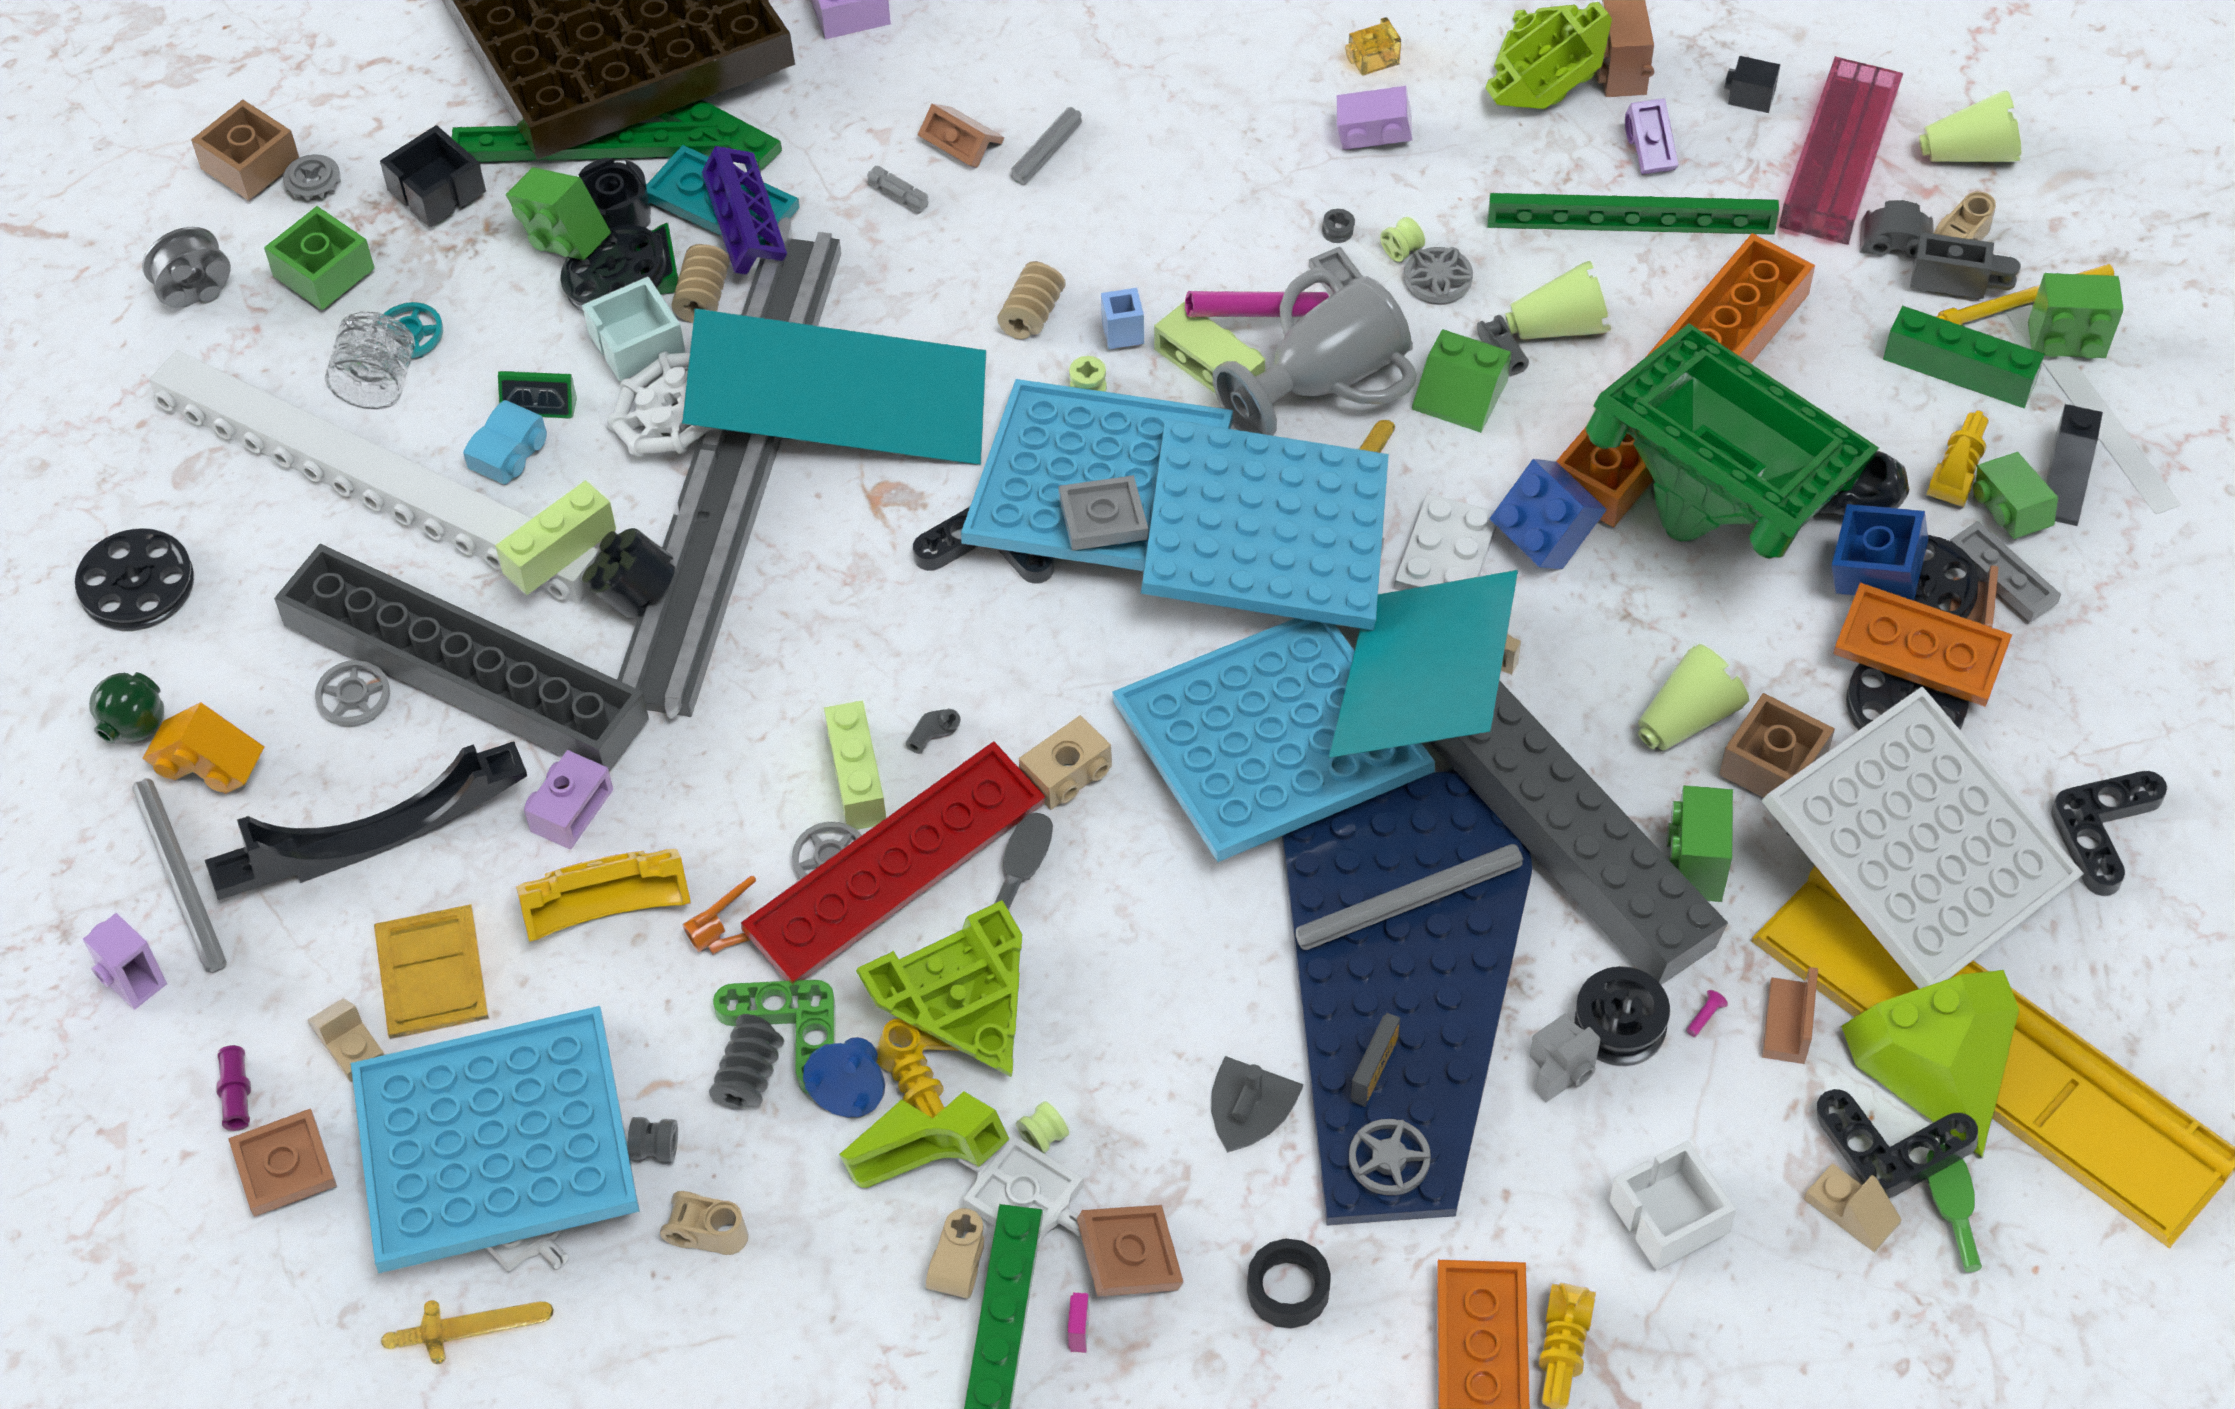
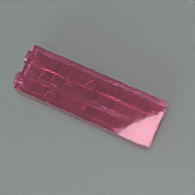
(1841, 150)

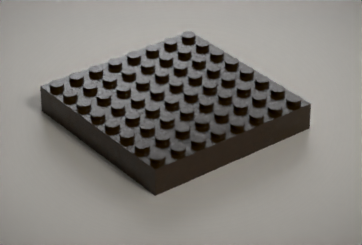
(608, 64)

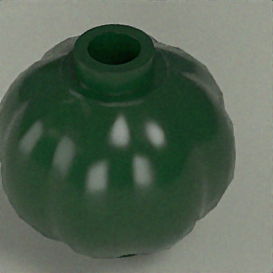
(126, 708)

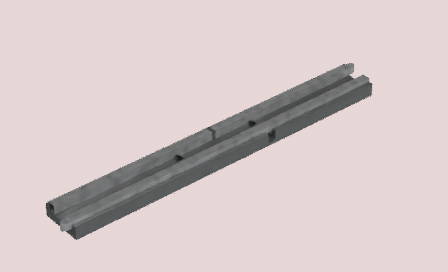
(721, 504)

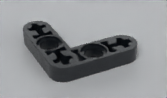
(953, 549)
(2094, 813)
(1894, 1158)

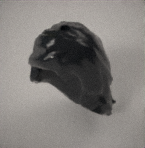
(1879, 485)

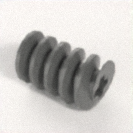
(746, 1063)

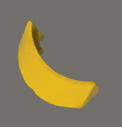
(602, 889)

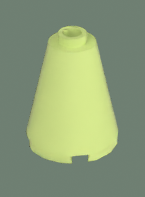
(1975, 133)
(1561, 307)
(1691, 699)

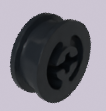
(1636, 1034)

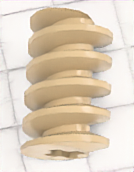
(700, 280)
(1031, 300)

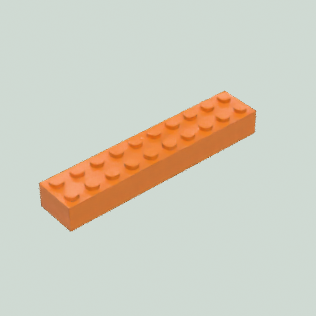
(1739, 310)

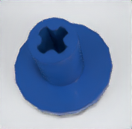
(845, 1077)

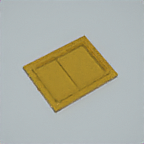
(430, 971)

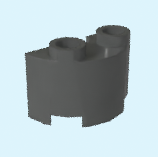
(1894, 227)

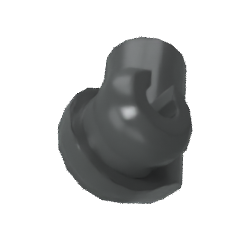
(932, 725)

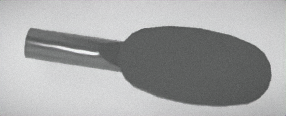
(1024, 853)

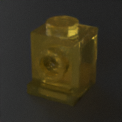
(1374, 47)

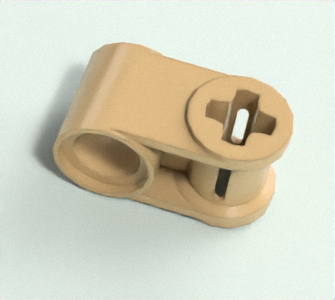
(1970, 218)
(697, 1221)
(957, 1259)

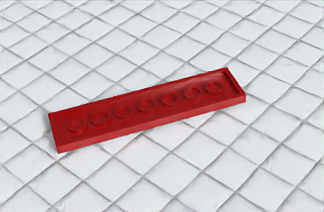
(892, 863)

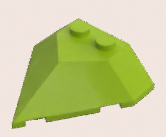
(1549, 54)
(958, 986)
(1941, 1046)

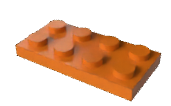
(1922, 644)
(1482, 1335)

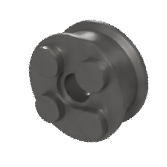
(186, 267)

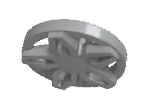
(1438, 274)

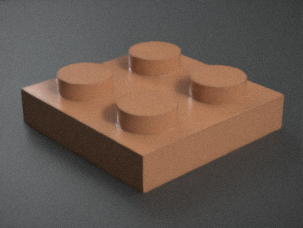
(282, 1162)
(1129, 1250)

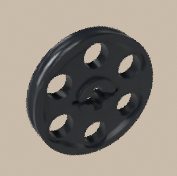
(615, 267)
(1938, 586)
(132, 594)
(1892, 692)

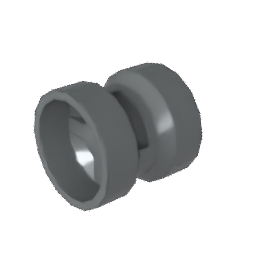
(652, 1139)

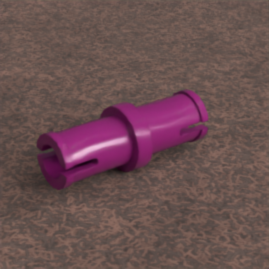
(233, 1088)

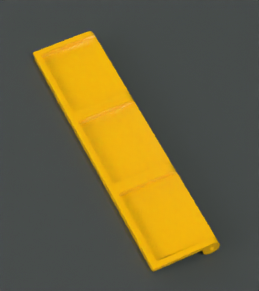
(2055, 1087)

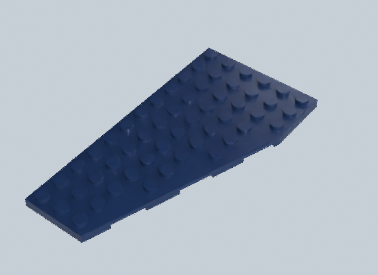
(1430, 966)

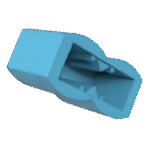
(505, 442)

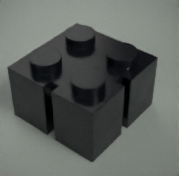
(433, 175)

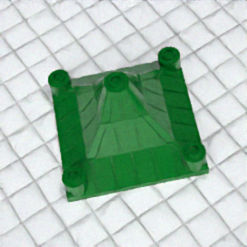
(1727, 442)

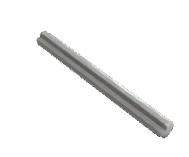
(179, 875)
(1408, 897)

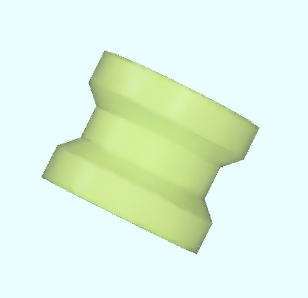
(1402, 239)
(1088, 373)
(1042, 1127)

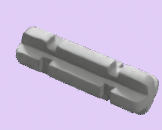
(897, 189)

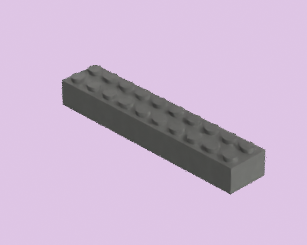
(461, 658)
(1585, 841)

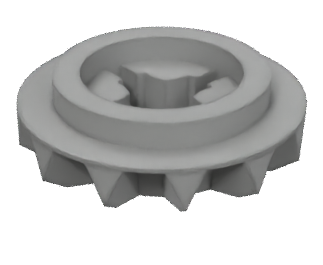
(311, 167)

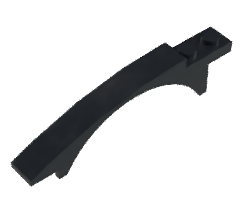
(283, 852)

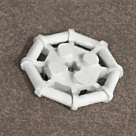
(655, 408)

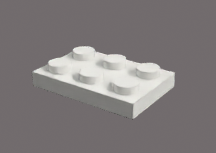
(1446, 543)

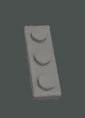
(2016, 580)

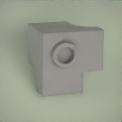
(1564, 1056)

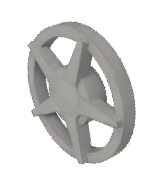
(352, 693)
(824, 849)
(1389, 1156)

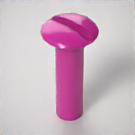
(1714, 1001)

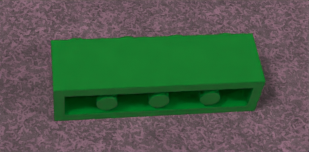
(1963, 356)

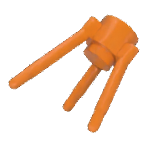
(706, 927)

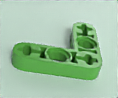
(805, 1016)

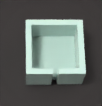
(633, 327)

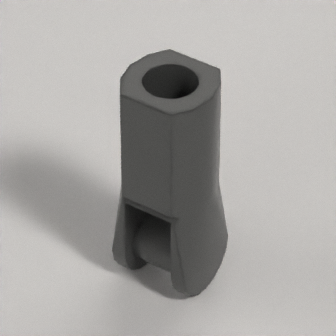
(1505, 340)

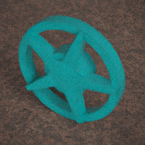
(415, 325)

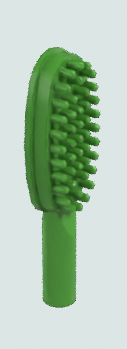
(1955, 1201)

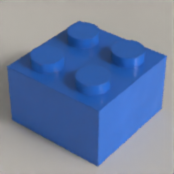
(1547, 514)
(1880, 550)

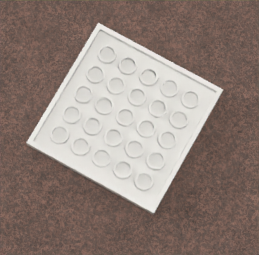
(1922, 839)

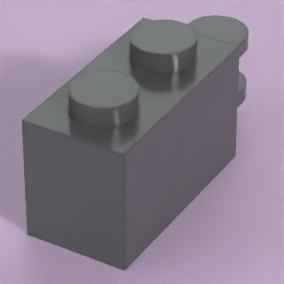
(1961, 266)

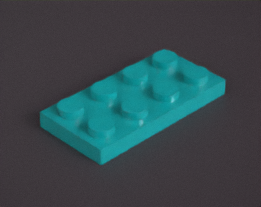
(682, 191)

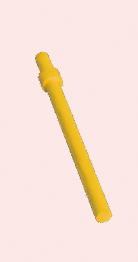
(2005, 302)

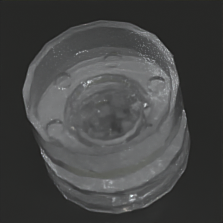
(370, 360)

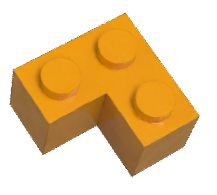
(206, 745)

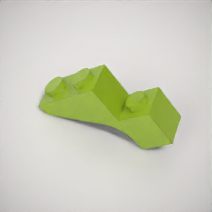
(911, 1138)

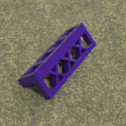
(733, 206)

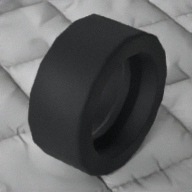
(1292, 1252)

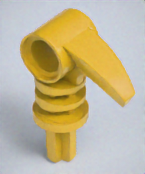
(1955, 473)
(909, 1064)
(1568, 1321)

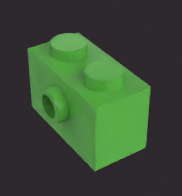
(2015, 495)

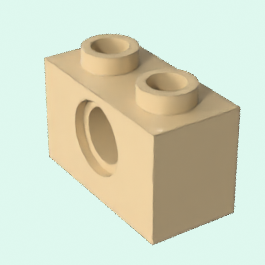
(1072, 744)

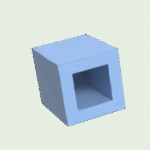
(1122, 318)

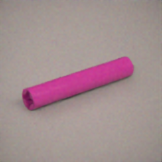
(1247, 303)

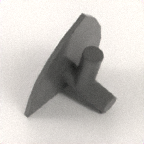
(1249, 1103)

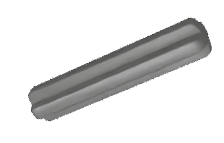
(1046, 145)

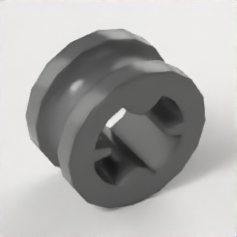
(1335, 234)

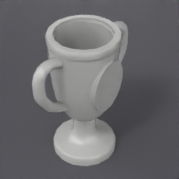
(1323, 352)

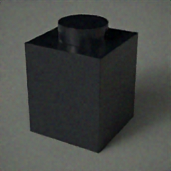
(1752, 84)

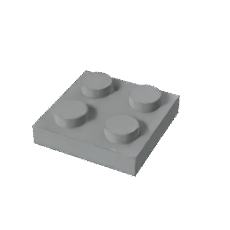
(1103, 512)

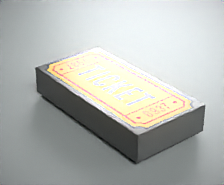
(1375, 1059)

